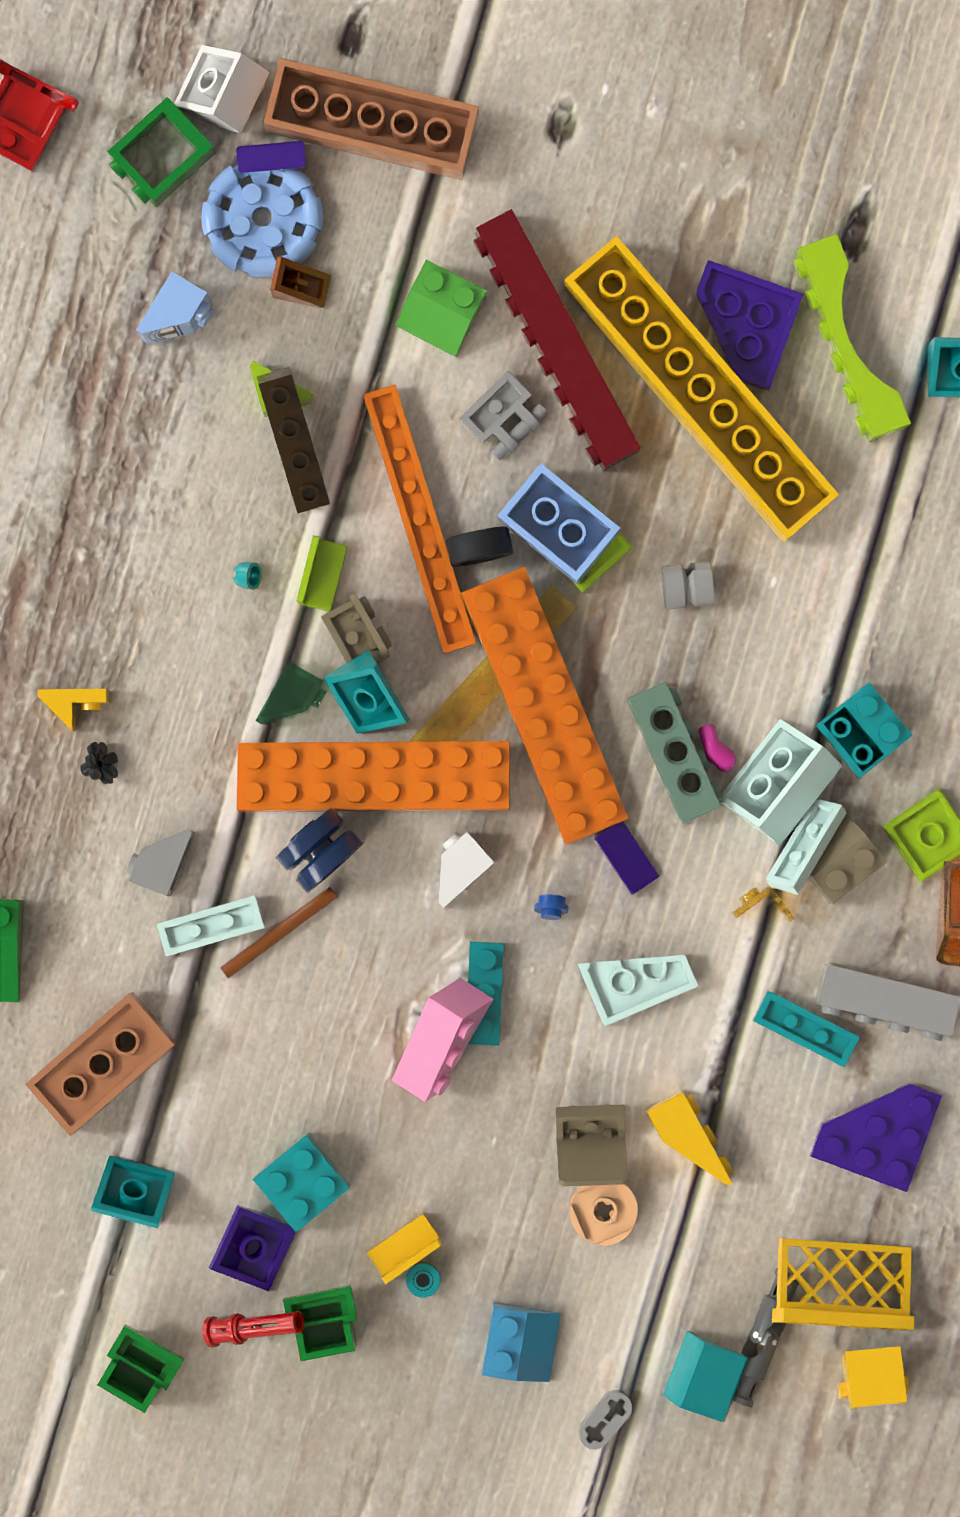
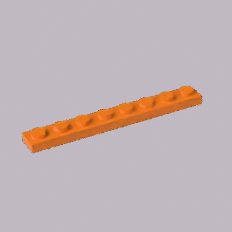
(419, 519)

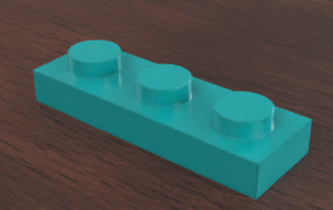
(486, 975)
(805, 1028)

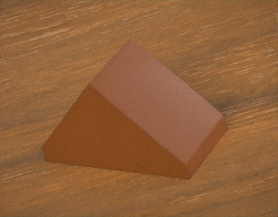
(299, 283)

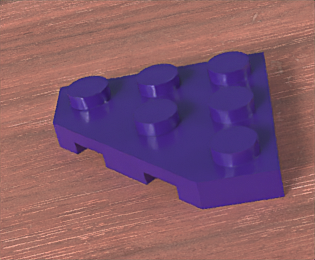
(748, 320)
(880, 1136)

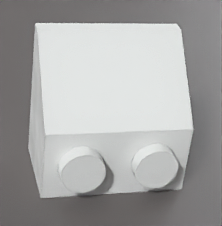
(222, 88)

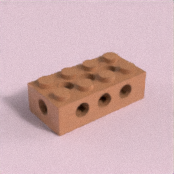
(78, 1058)

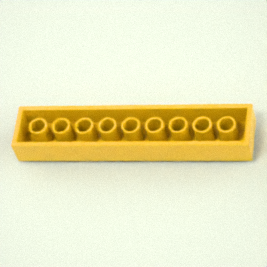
(700, 389)

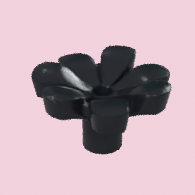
(99, 764)

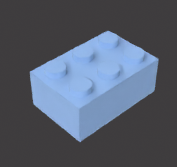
(559, 523)

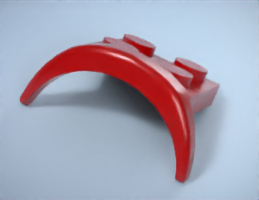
(28, 115)

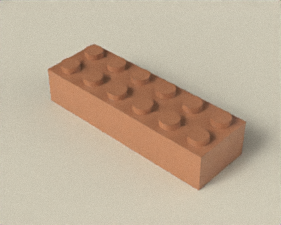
(371, 119)

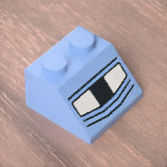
(175, 311)

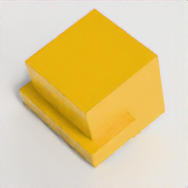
(873, 1377)

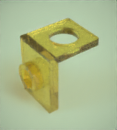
(754, 896)

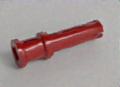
(287, 1324)

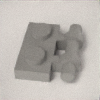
(495, 408)

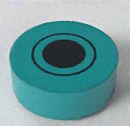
(423, 1279)

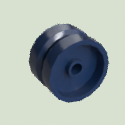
(317, 847)

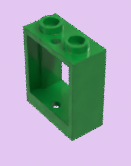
(203, 152)

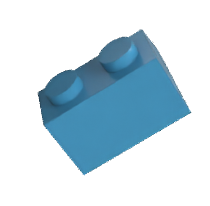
(520, 1343)

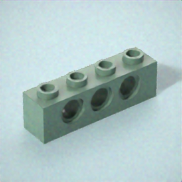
(686, 804)

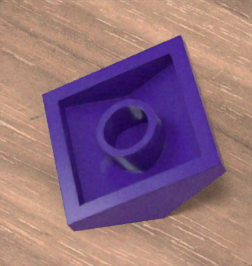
(252, 1247)

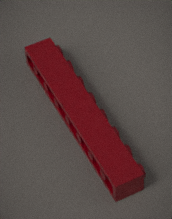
(556, 339)

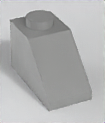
(160, 863)

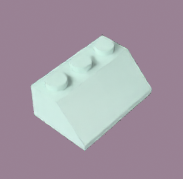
(780, 781)

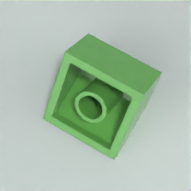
(441, 308)

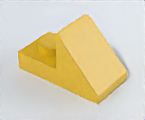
(64, 702)

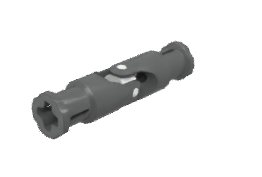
(766, 1334)

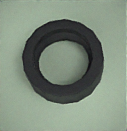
(479, 546)

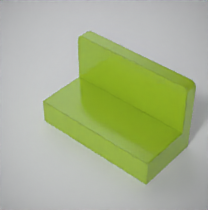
(321, 574)

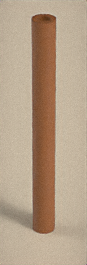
(279, 932)

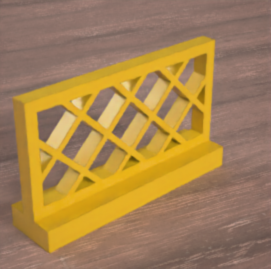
(843, 1315)

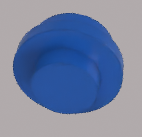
(551, 906)

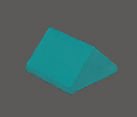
(943, 367)
(365, 695)
(133, 1192)
(705, 1377)

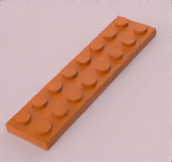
(544, 705)
(373, 776)

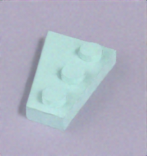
(636, 984)

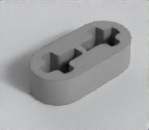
(599, 1414)

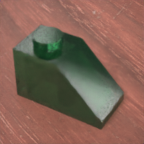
(292, 695)

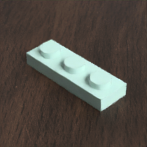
(806, 846)
(210, 925)

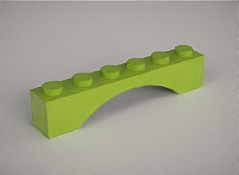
(877, 404)

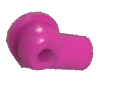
(716, 751)

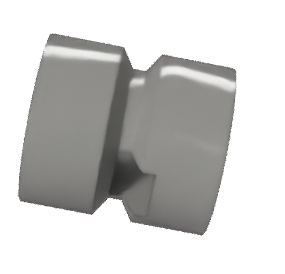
(687, 585)

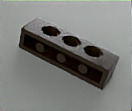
(293, 440)

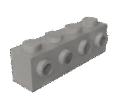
(887, 1000)

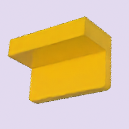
(405, 1248)

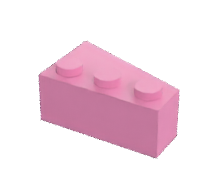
(441, 1038)

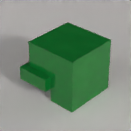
(326, 1322)
(138, 1368)

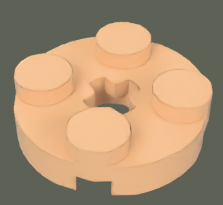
(595, 1228)

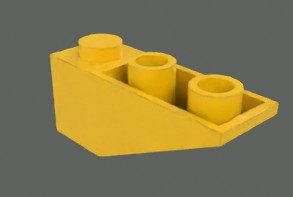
(680, 1129)

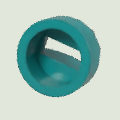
(248, 575)

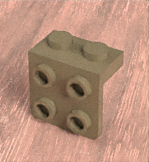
(354, 631)
(591, 1145)

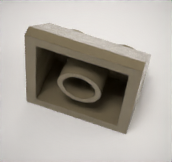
(845, 862)

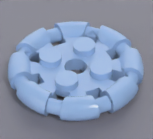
(261, 238)

